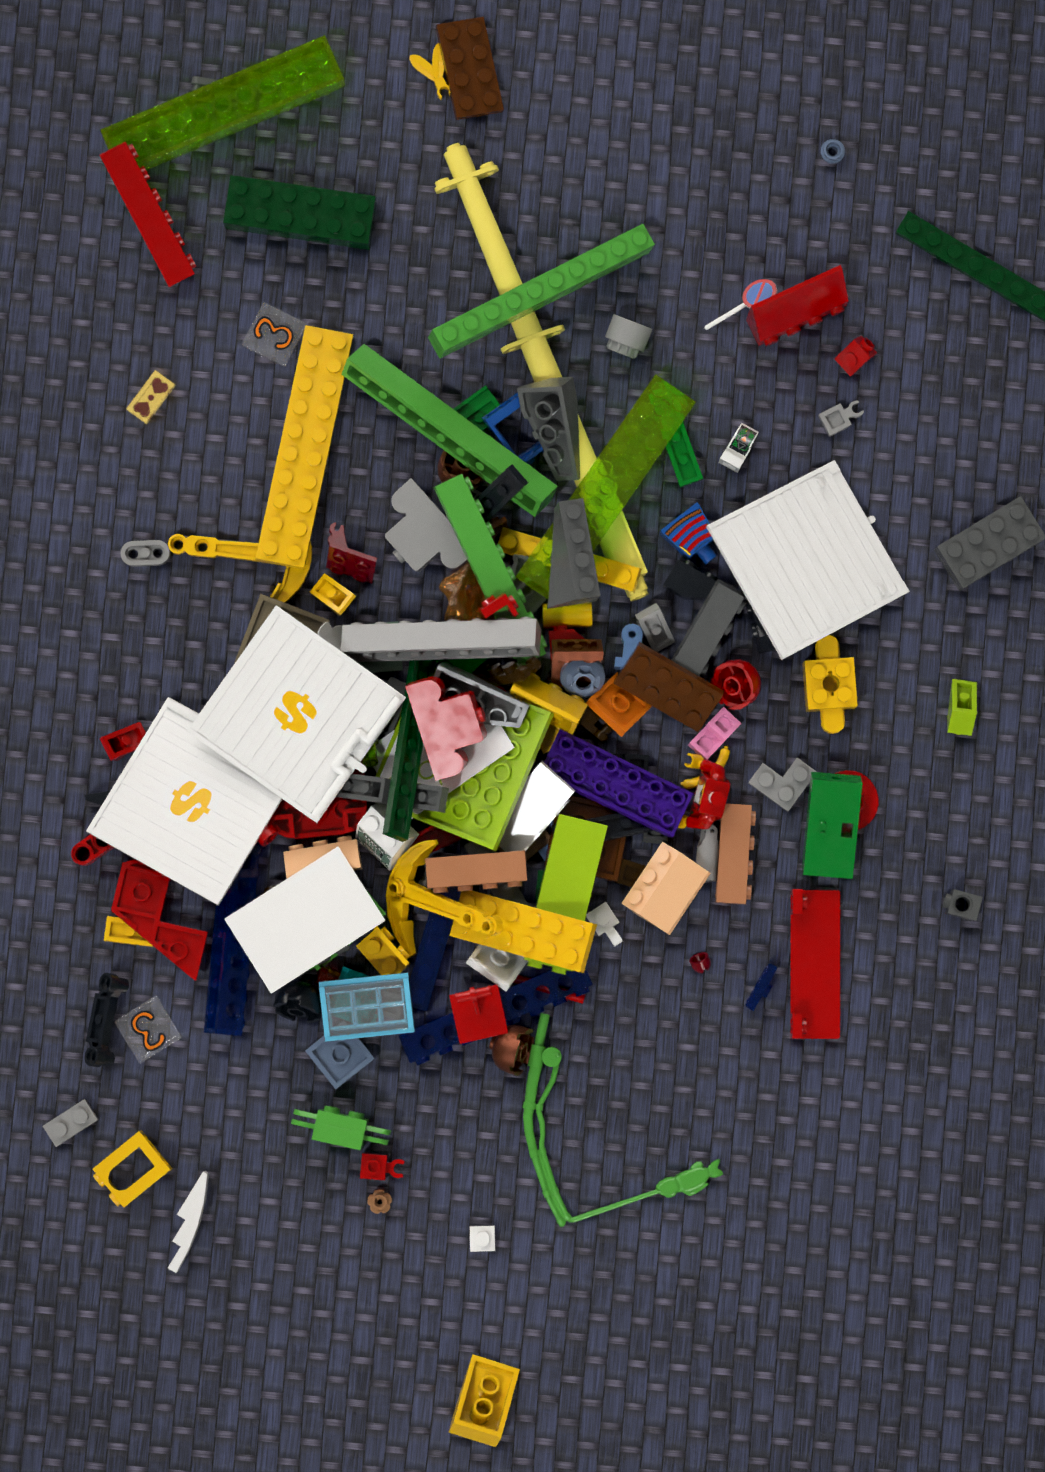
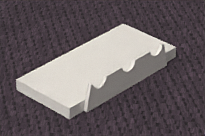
(536, 808)

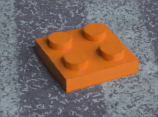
(617, 706)

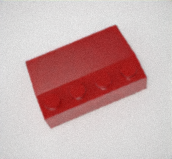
(798, 306)

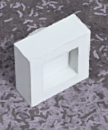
(482, 1238)

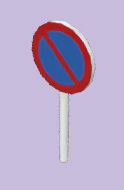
(753, 294)

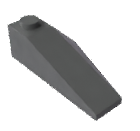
(553, 414)
(498, 705)

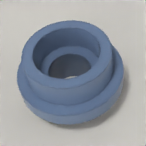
(838, 146)

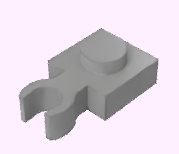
(837, 419)

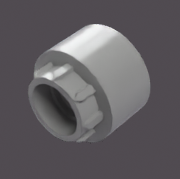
(627, 336)

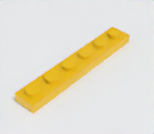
(607, 570)

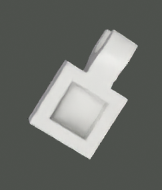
(605, 922)

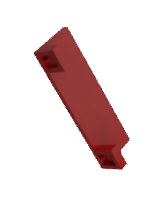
(814, 964)

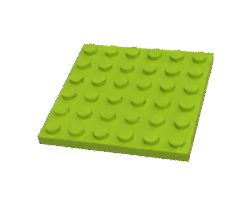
(486, 801)

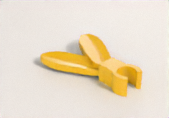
(433, 72)

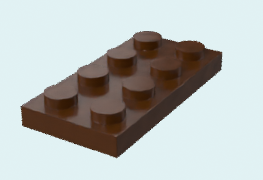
(469, 68)
(668, 687)

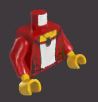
(709, 795)

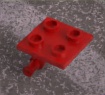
(478, 1013)

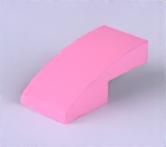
(714, 733)

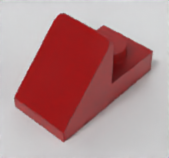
(123, 741)

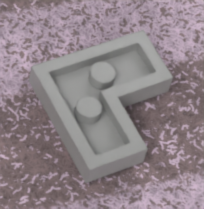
(785, 789)

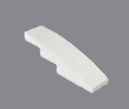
(192, 1213)

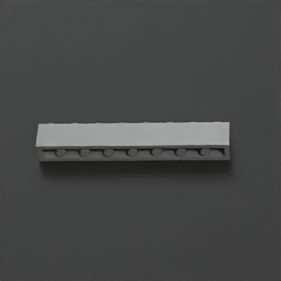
(441, 639)

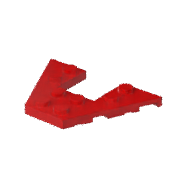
(140, 905)

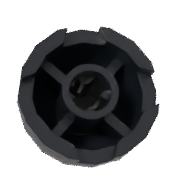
(299, 1000)

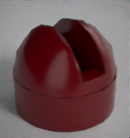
(700, 962)

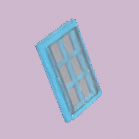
(366, 1006)

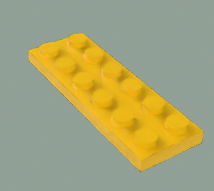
(531, 932)

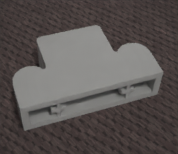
(423, 531)

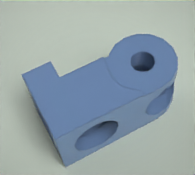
(630, 637)

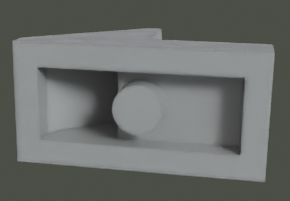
(654, 628)

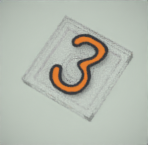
(274, 334)
(148, 1029)

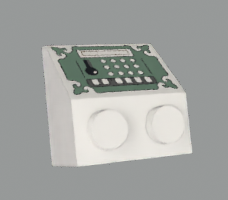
(370, 835)

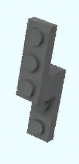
(377, 791)

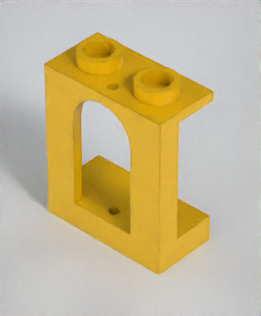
(104, 1168)

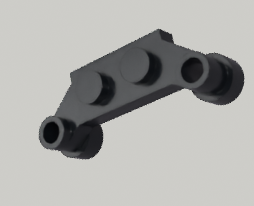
(102, 1020)

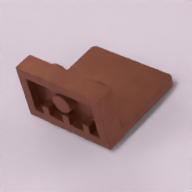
(574, 650)

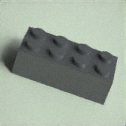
(990, 543)

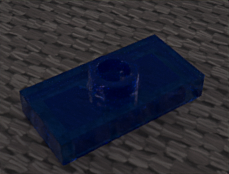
(761, 988)

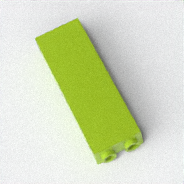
(570, 871)

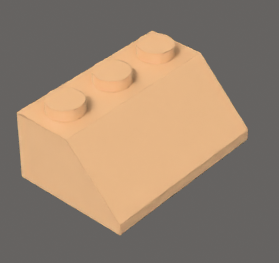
(300, 857)
(666, 888)

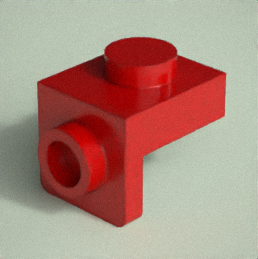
(856, 355)
(492, 604)

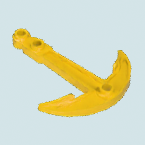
(284, 591)
(404, 891)

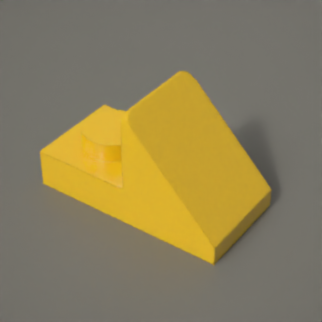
(332, 594)

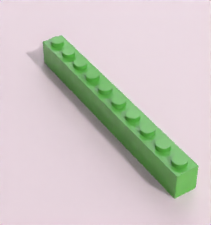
(541, 291)
(444, 426)

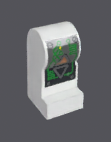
(738, 447)

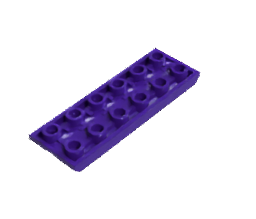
(618, 784)

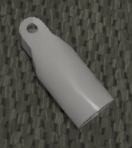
(708, 852)

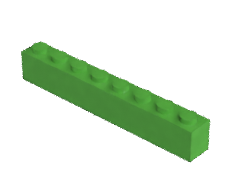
(479, 548)

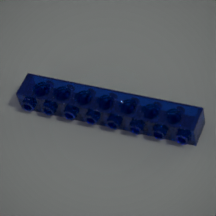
(223, 948)
(413, 1041)

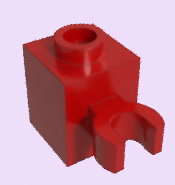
(375, 1166)

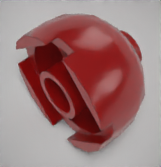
(738, 681)

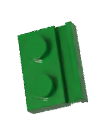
(477, 407)

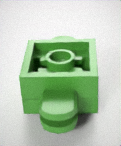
(340, 1128)

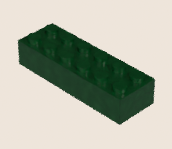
(299, 212)

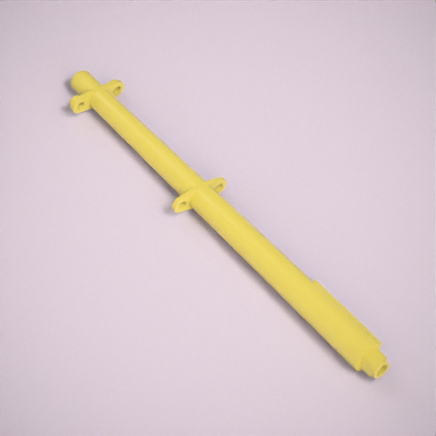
(618, 541)

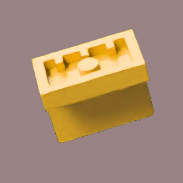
(383, 953)

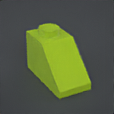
(962, 707)

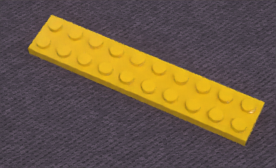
(304, 448)

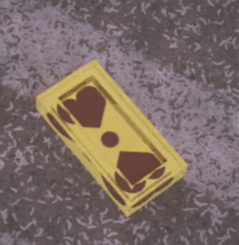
(150, 397)

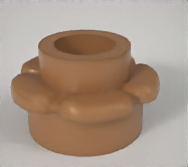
(386, 1200)

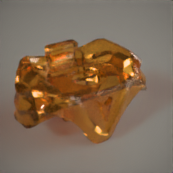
(462, 602)

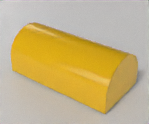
(572, 616)

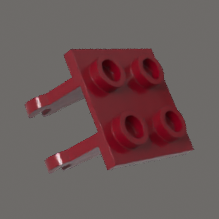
(348, 561)

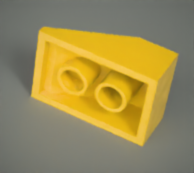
(484, 1401)

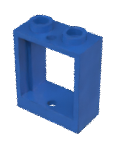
(499, 414)

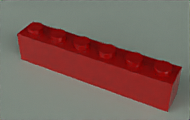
(147, 214)

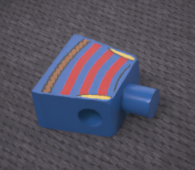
(690, 535)

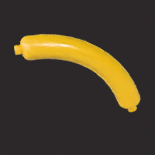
(722, 760)

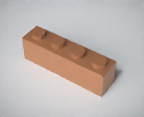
(734, 854)
(476, 869)

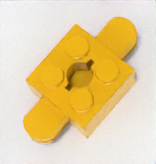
(830, 684)

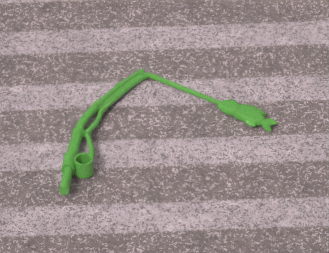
(687, 1182)

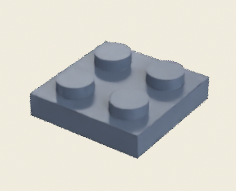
(339, 1058)

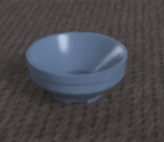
(572, 671)

